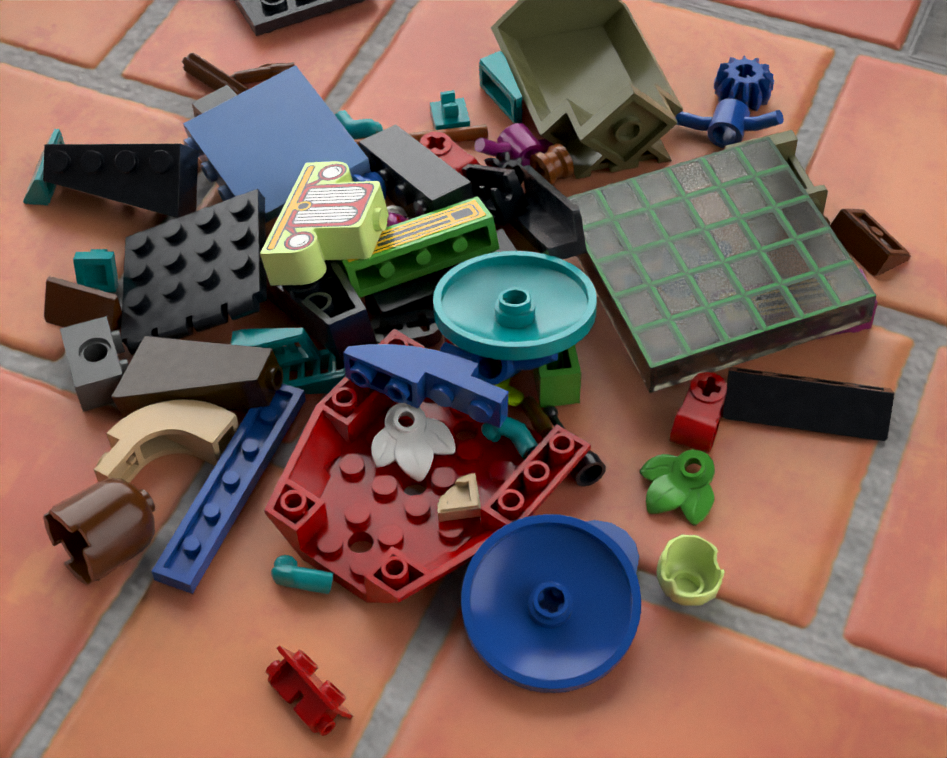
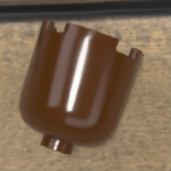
(102, 527)

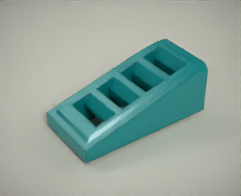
(500, 85)
(275, 339)
(319, 382)

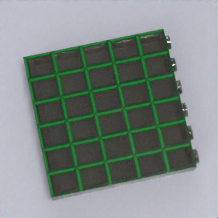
(717, 264)

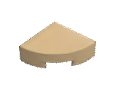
(460, 500)

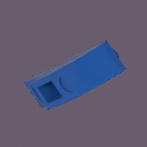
(415, 373)

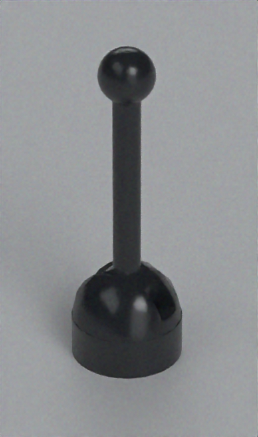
(590, 467)

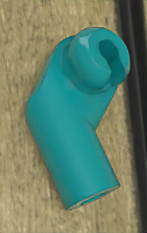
(358, 128)
(515, 431)
(288, 574)

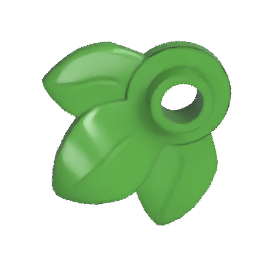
(677, 488)

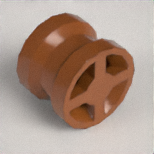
(553, 164)

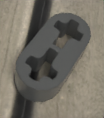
(410, 325)

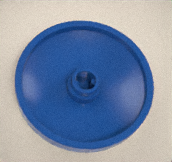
(550, 603)

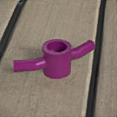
(515, 140)

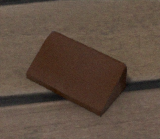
(868, 241)
(74, 304)

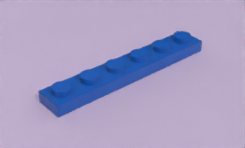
(226, 491)

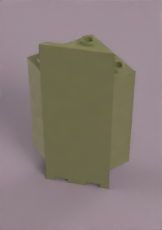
(589, 81)

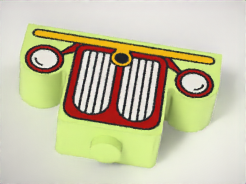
(323, 221)

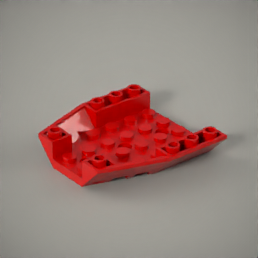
(339, 496)

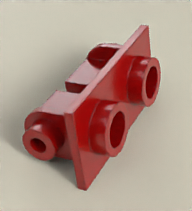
(320, 700)

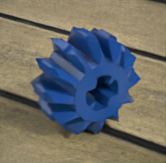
(744, 81)

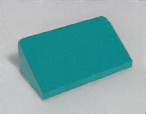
(39, 191)

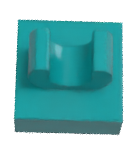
(449, 112)
(96, 269)

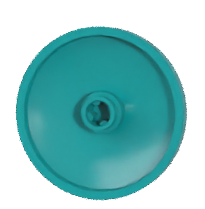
(514, 305)

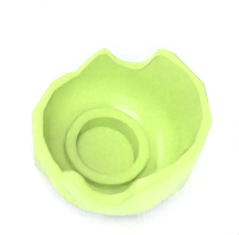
(689, 570)

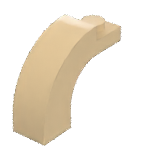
(166, 429)

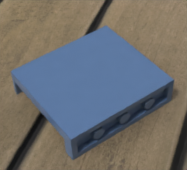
(267, 139)

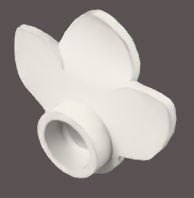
(413, 445)

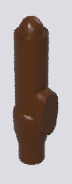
(261, 73)
(539, 420)

